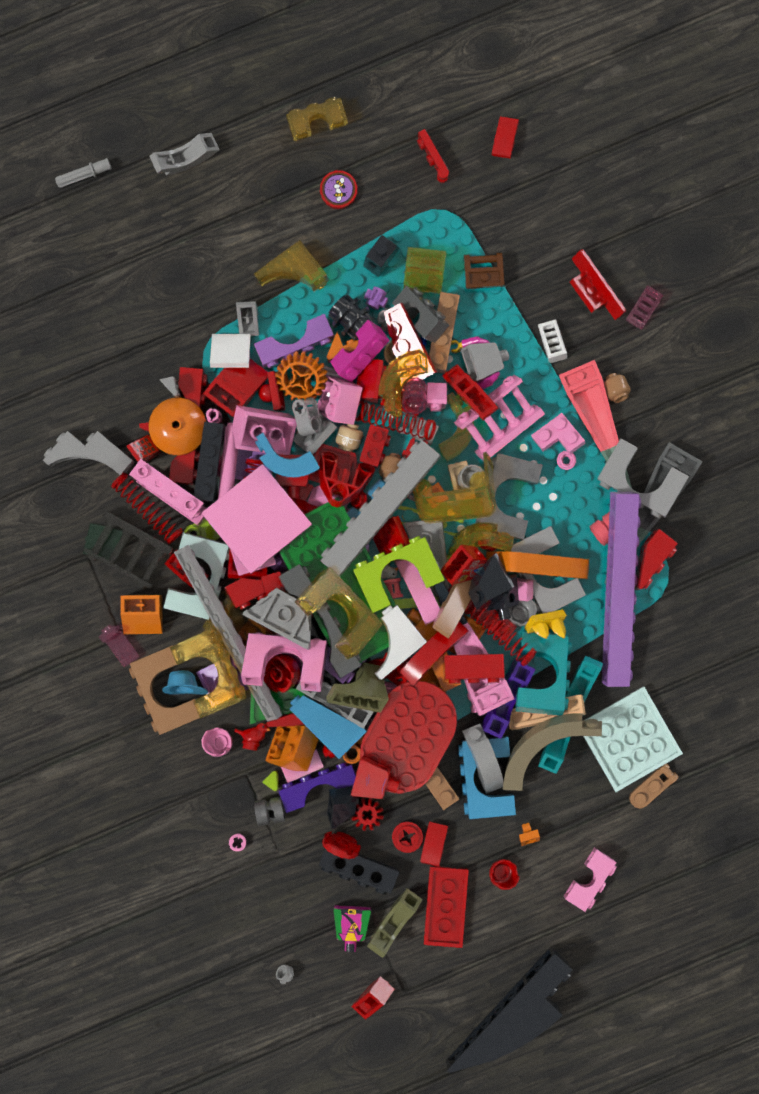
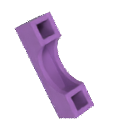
(317, 333)

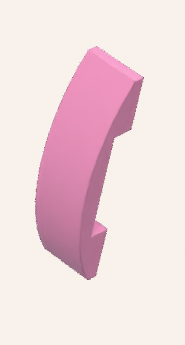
(422, 597)

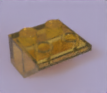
(425, 269)

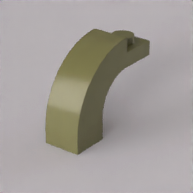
(393, 922)

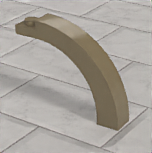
(539, 737)

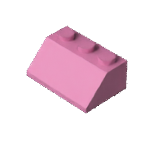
(276, 426)

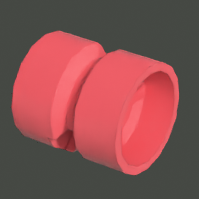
(601, 529)

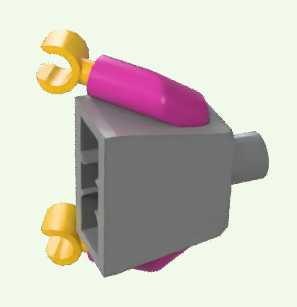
(481, 359)

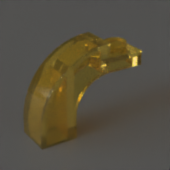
(397, 374)
(459, 441)
(481, 535)

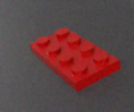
(446, 906)

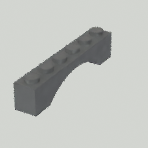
(295, 582)

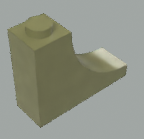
(364, 693)

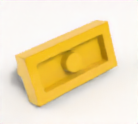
(543, 622)

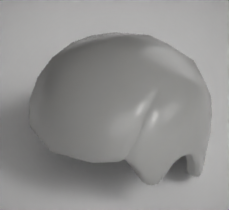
(522, 612)

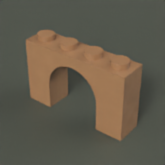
(145, 672)

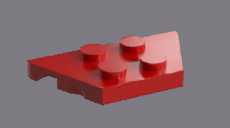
(345, 460)

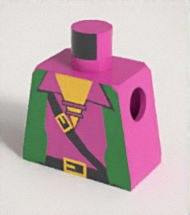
(351, 924)

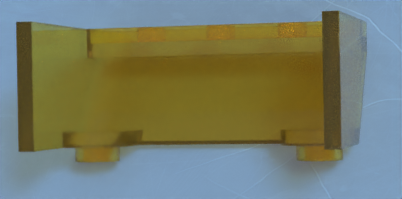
(458, 504)

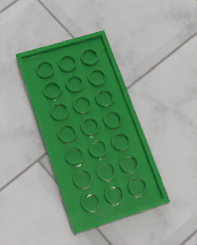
(307, 551)

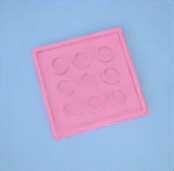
(256, 519)

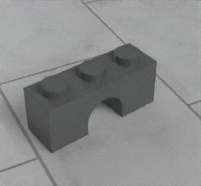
(431, 322)

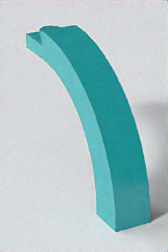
(581, 683)

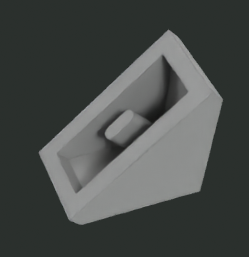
(248, 318)

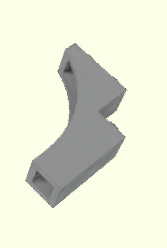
(96, 449)

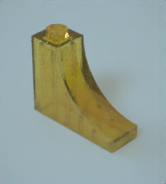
(294, 264)

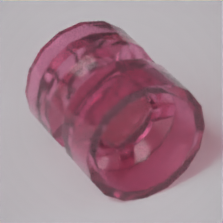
(414, 396)

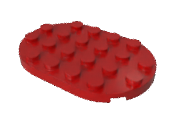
(411, 733)

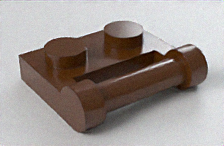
(484, 277)

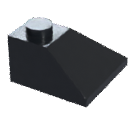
(490, 584)

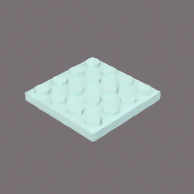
(632, 739)

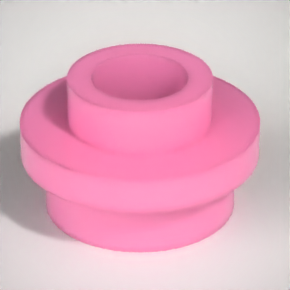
(572, 458)

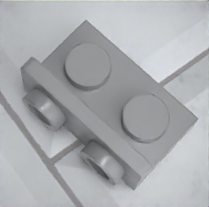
(314, 441)

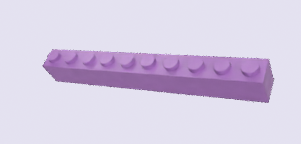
(620, 589)

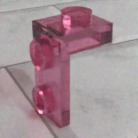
(119, 644)

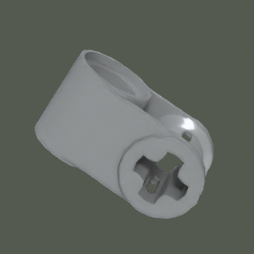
(308, 418)

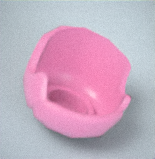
(217, 742)

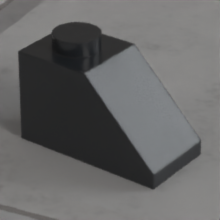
(341, 805)

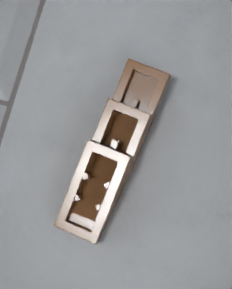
(452, 608)

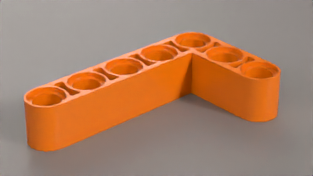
(543, 564)

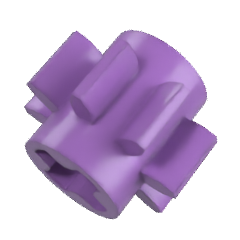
(375, 298)

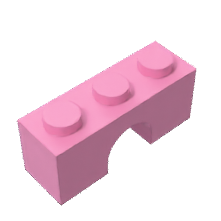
(583, 894)

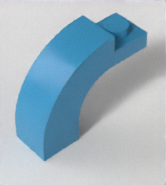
(283, 466)

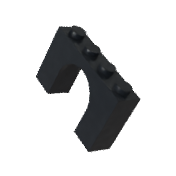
(207, 474)

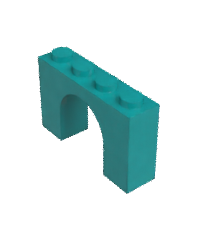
(552, 699)

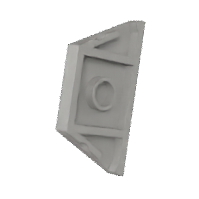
(282, 616)

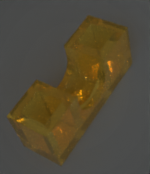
(330, 111)

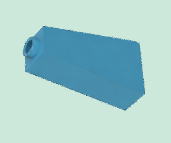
(327, 725)

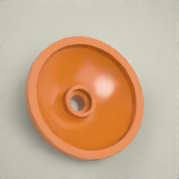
(181, 439)

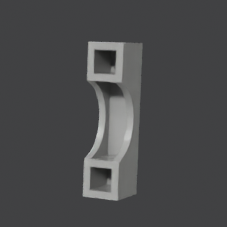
(355, 715)

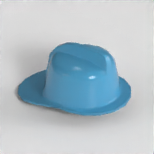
(183, 683)

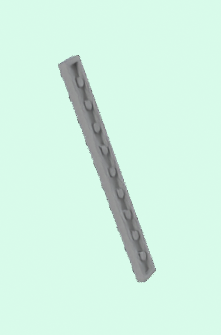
(225, 626)

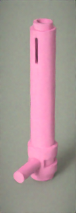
(228, 463)

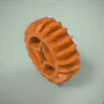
(296, 362)

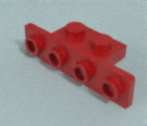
(593, 287)

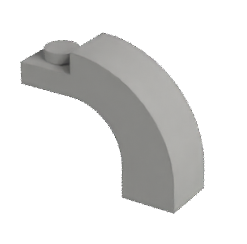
(186, 156)
(484, 757)

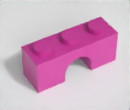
(370, 342)

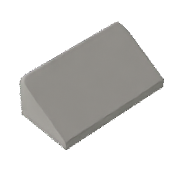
(172, 385)

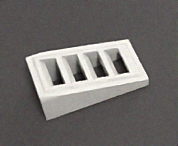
(557, 356)

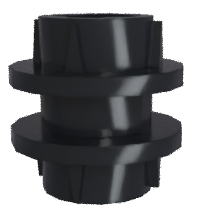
(349, 315)

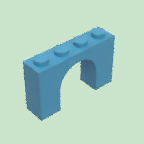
(480, 804)

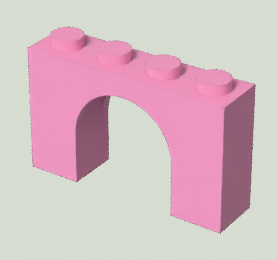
(263, 647)

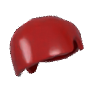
(504, 874)

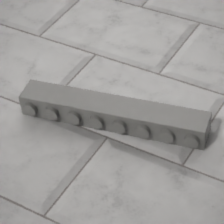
(381, 507)

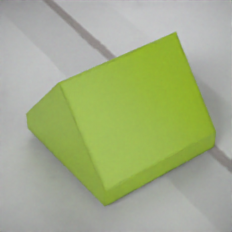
(272, 780)

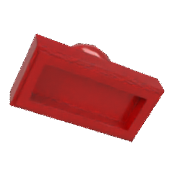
(271, 393)

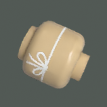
(349, 437)

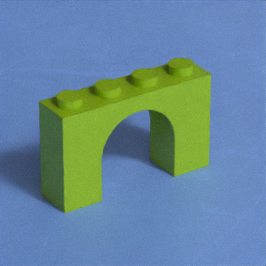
(416, 552)

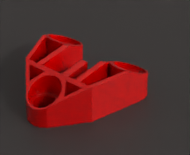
(340, 486)

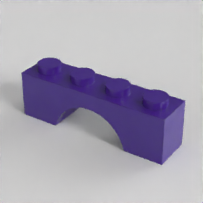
(499, 718)
(294, 795)

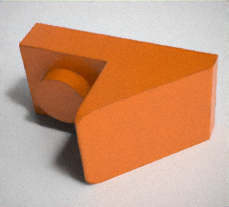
(337, 346)

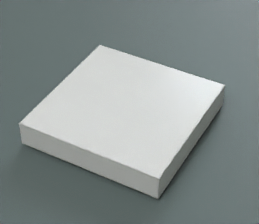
(230, 351)

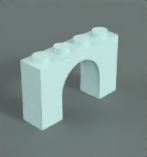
(215, 555)

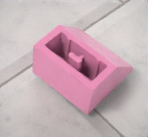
(339, 400)

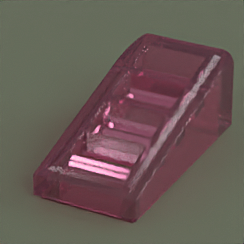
(652, 292)

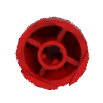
(282, 673)

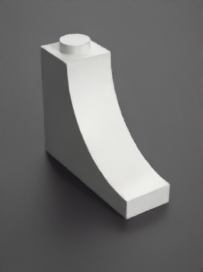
(402, 637)

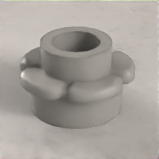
(284, 974)

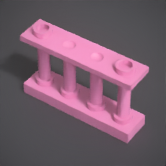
(515, 425)
(168, 492)

